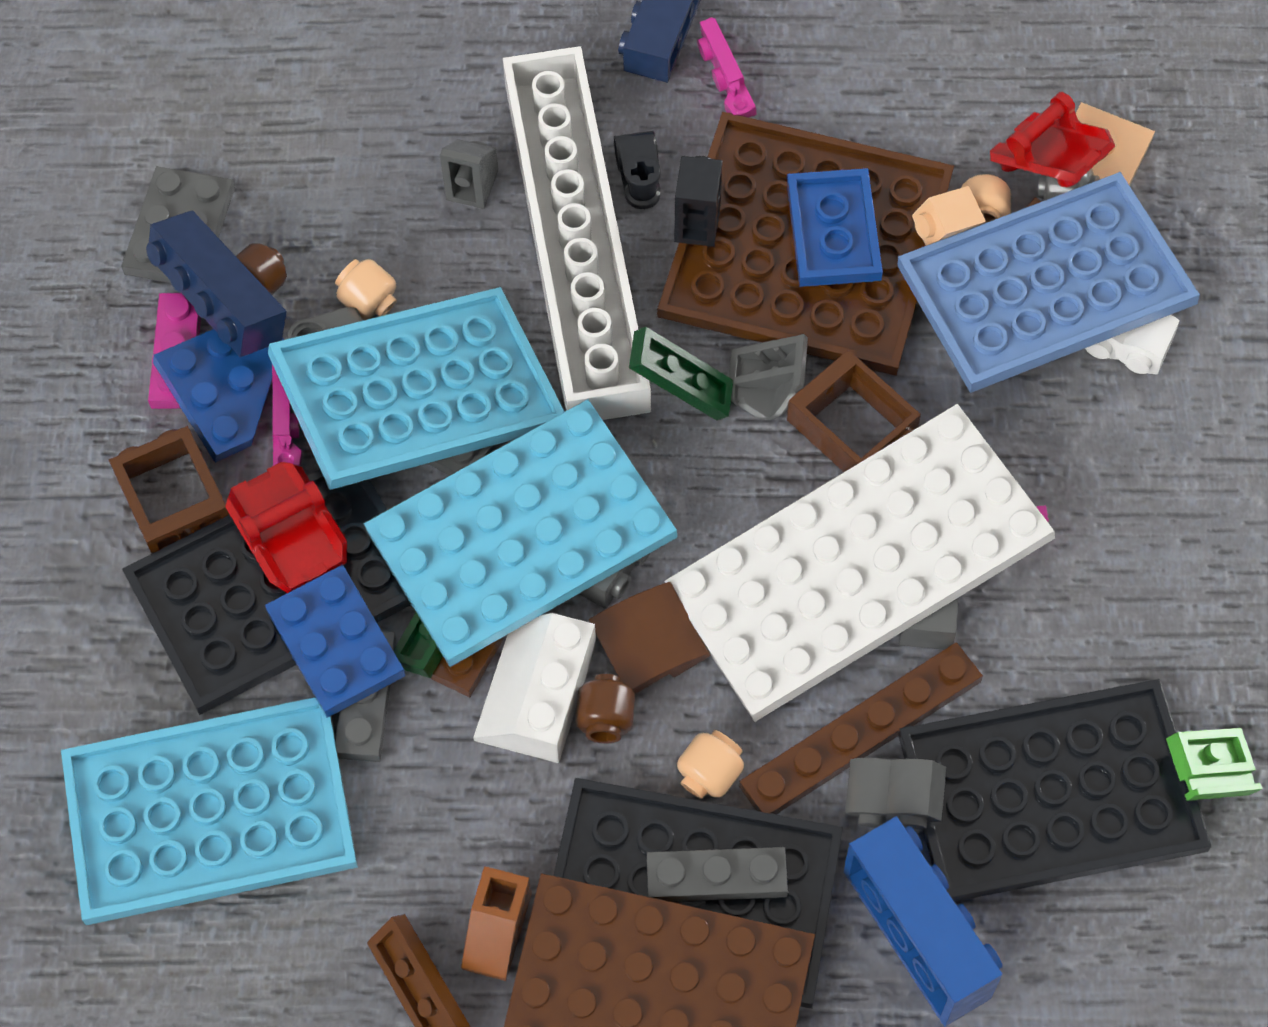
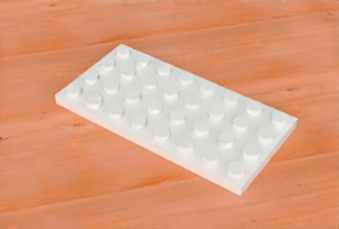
(859, 561)

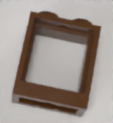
(829, 385)
(164, 449)

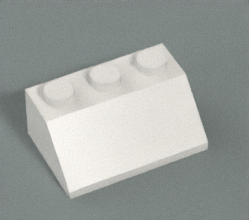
(537, 686)

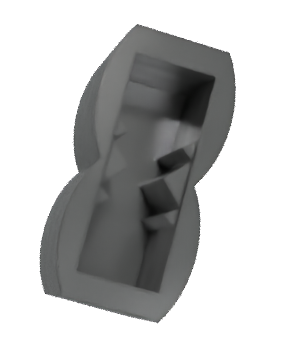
(895, 788)

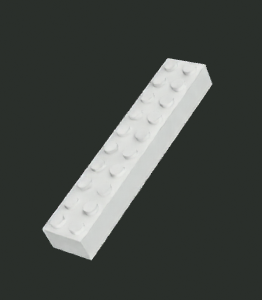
(575, 232)

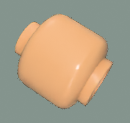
(991, 195)
(366, 288)
(710, 765)

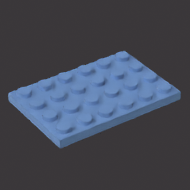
(1046, 281)

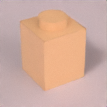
(947, 215)

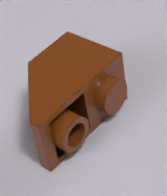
(496, 923)

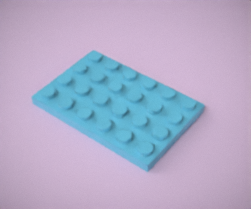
(414, 386)
(520, 531)
(206, 810)

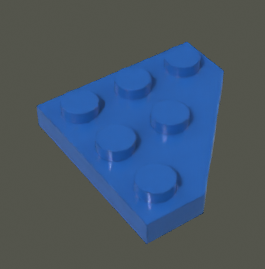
(217, 390)

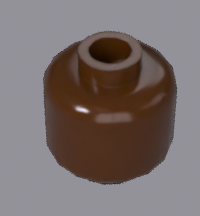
(265, 265)
(605, 709)

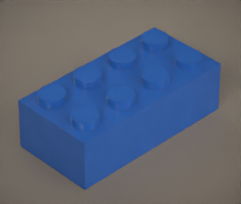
(922, 920)

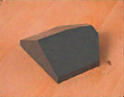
(768, 375)

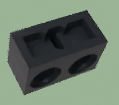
(698, 200)

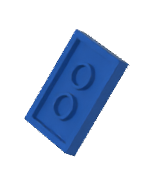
(834, 227)
(335, 641)

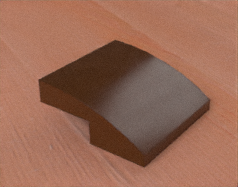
(649, 637)

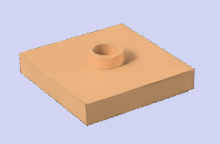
(1129, 139)

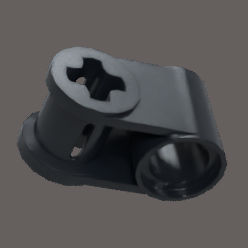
(639, 168)

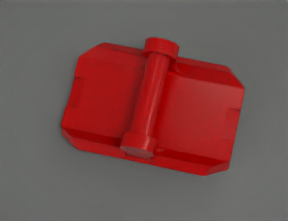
(1054, 144)
(287, 526)

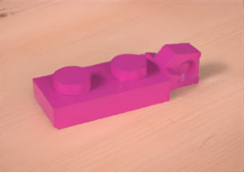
(726, 72)
(284, 426)

